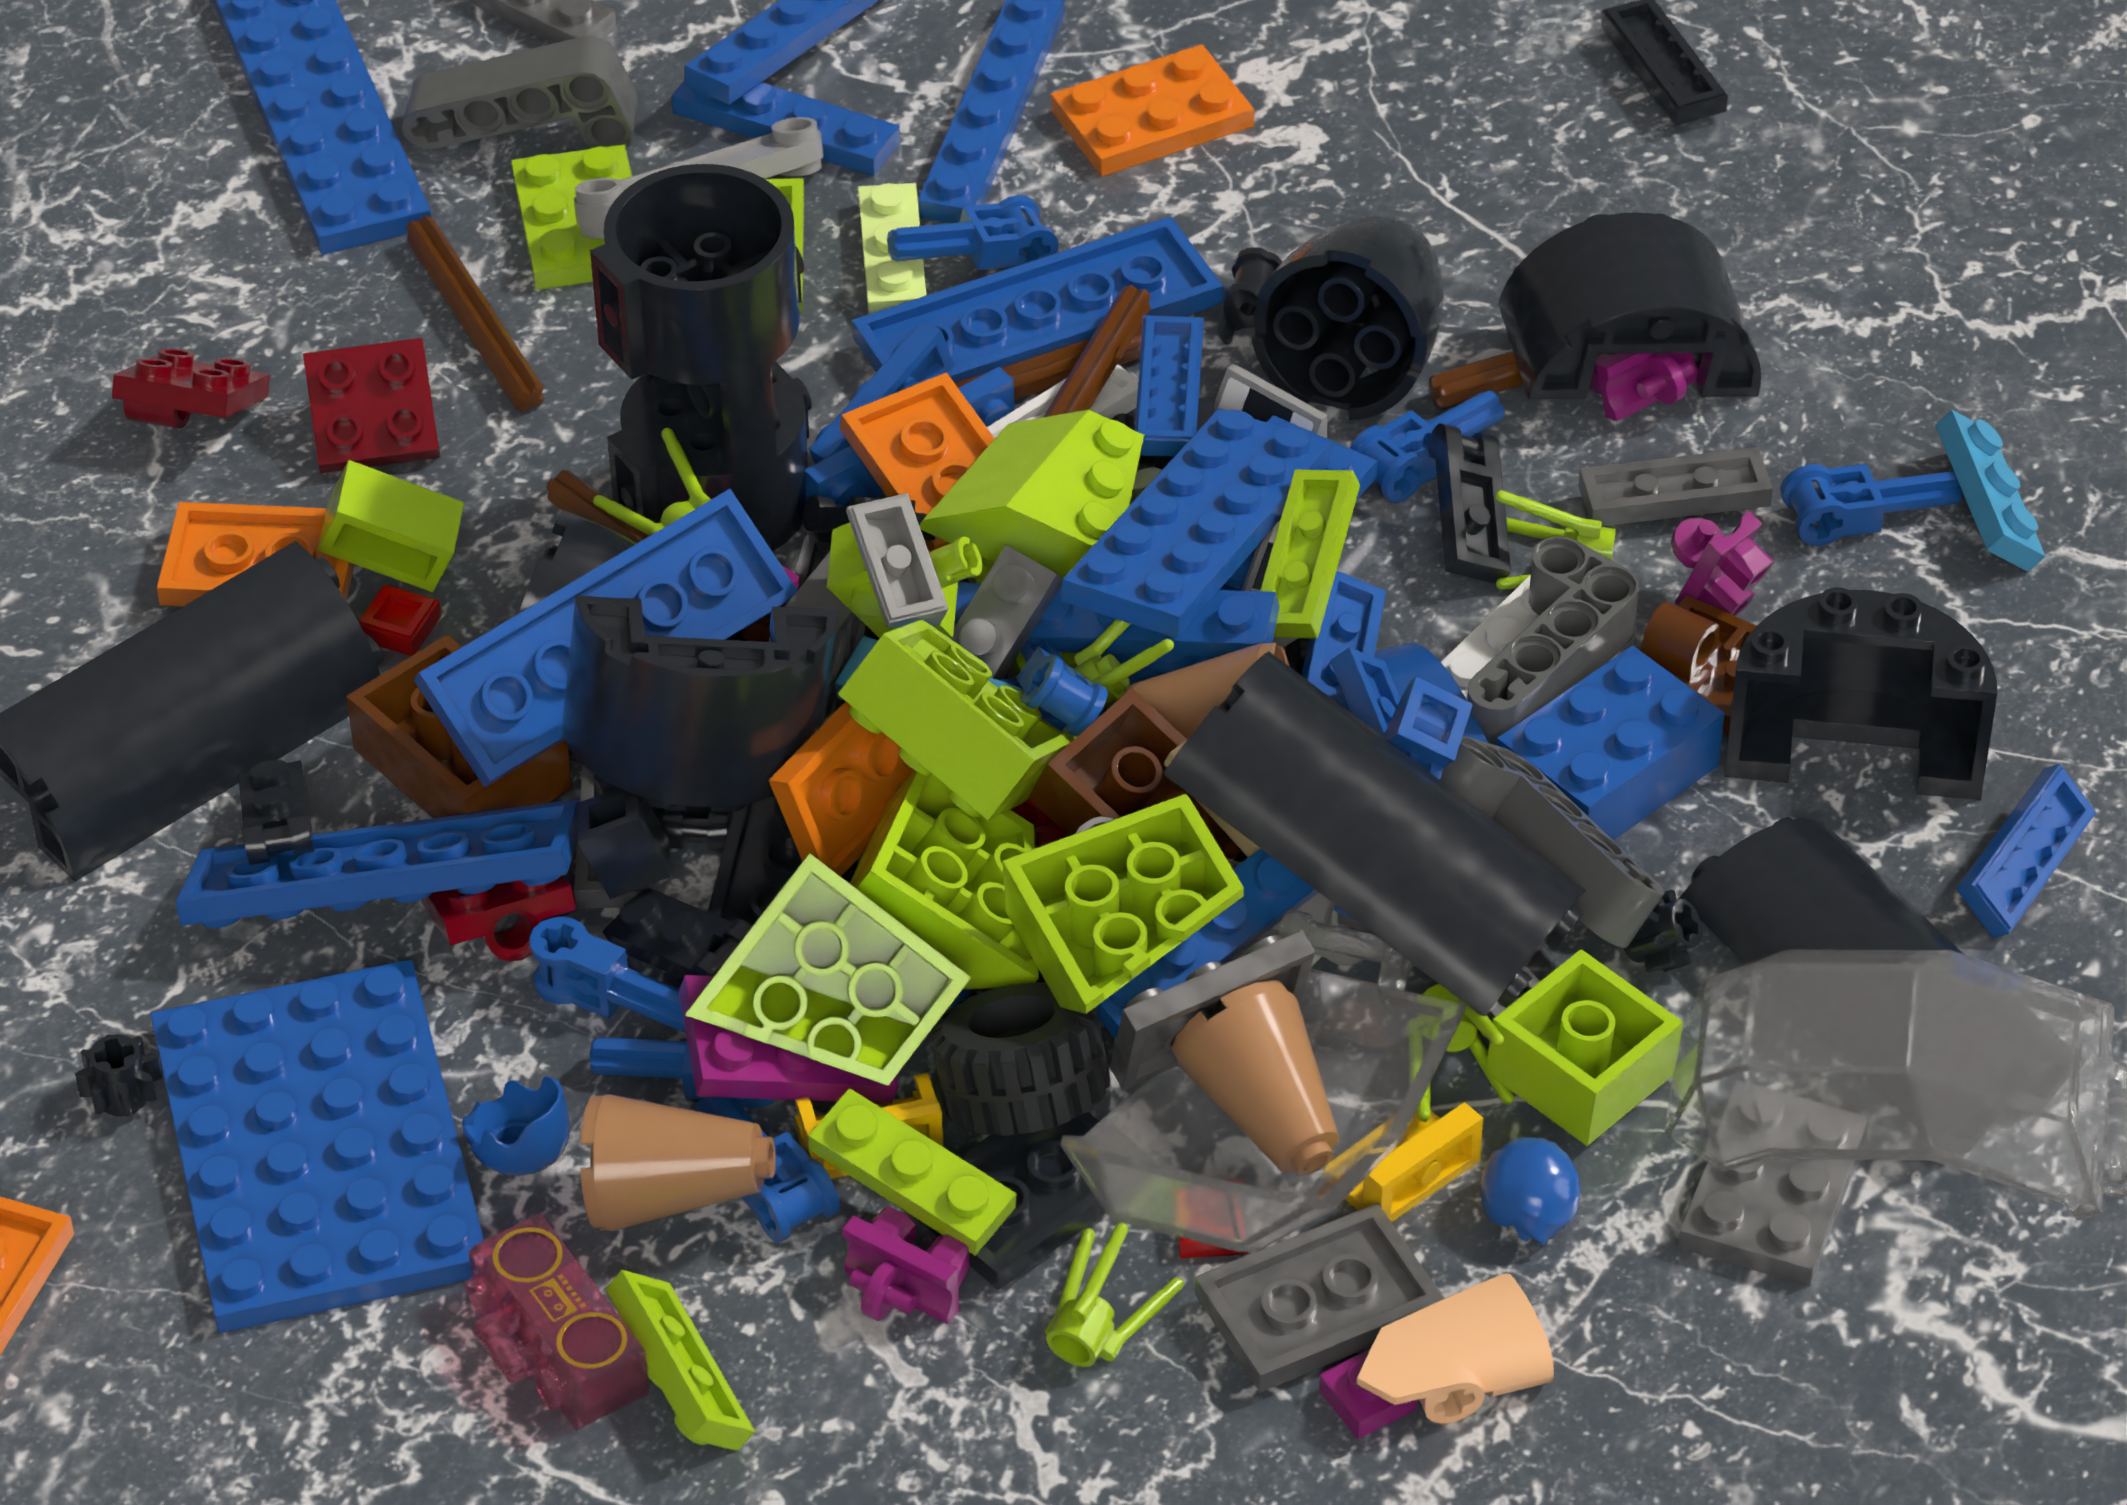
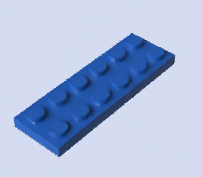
(1049, 300)
(1194, 523)
(694, 579)
(384, 862)

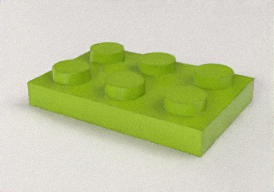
(547, 210)

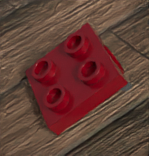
(173, 385)
(371, 405)
(476, 915)

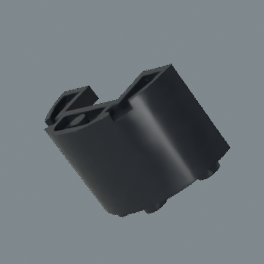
(1626, 289)
(1864, 674)
(693, 714)

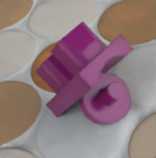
(1640, 379)
(1721, 564)
(899, 1273)

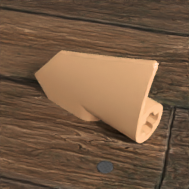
(1460, 1350)

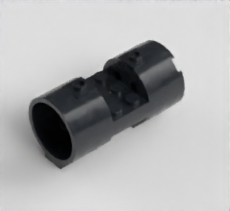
(701, 305)

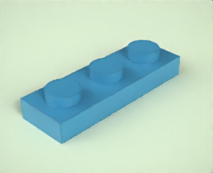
(1990, 490)

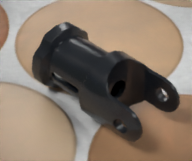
(1250, 273)

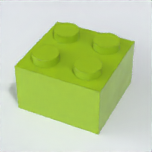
(1584, 1047)

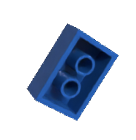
(1622, 740)

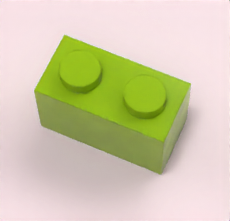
(390, 526)

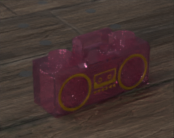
(570, 1333)

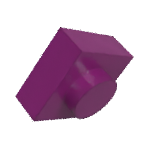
(1356, 1406)

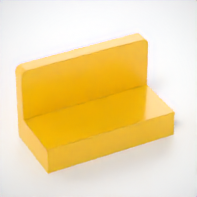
(1422, 1162)

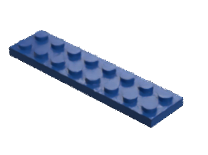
(324, 120)

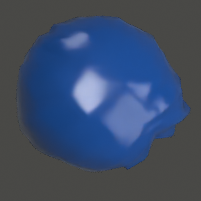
(521, 1129)
(1530, 1187)

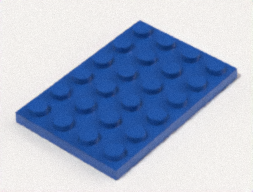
(317, 1145)

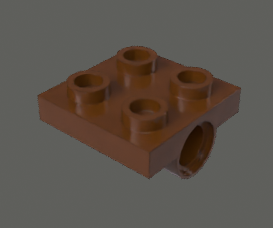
(1698, 648)

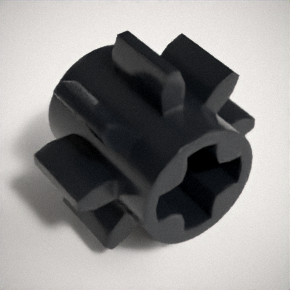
(1666, 935)
(118, 1075)

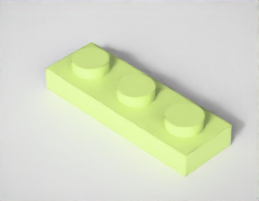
(883, 210)

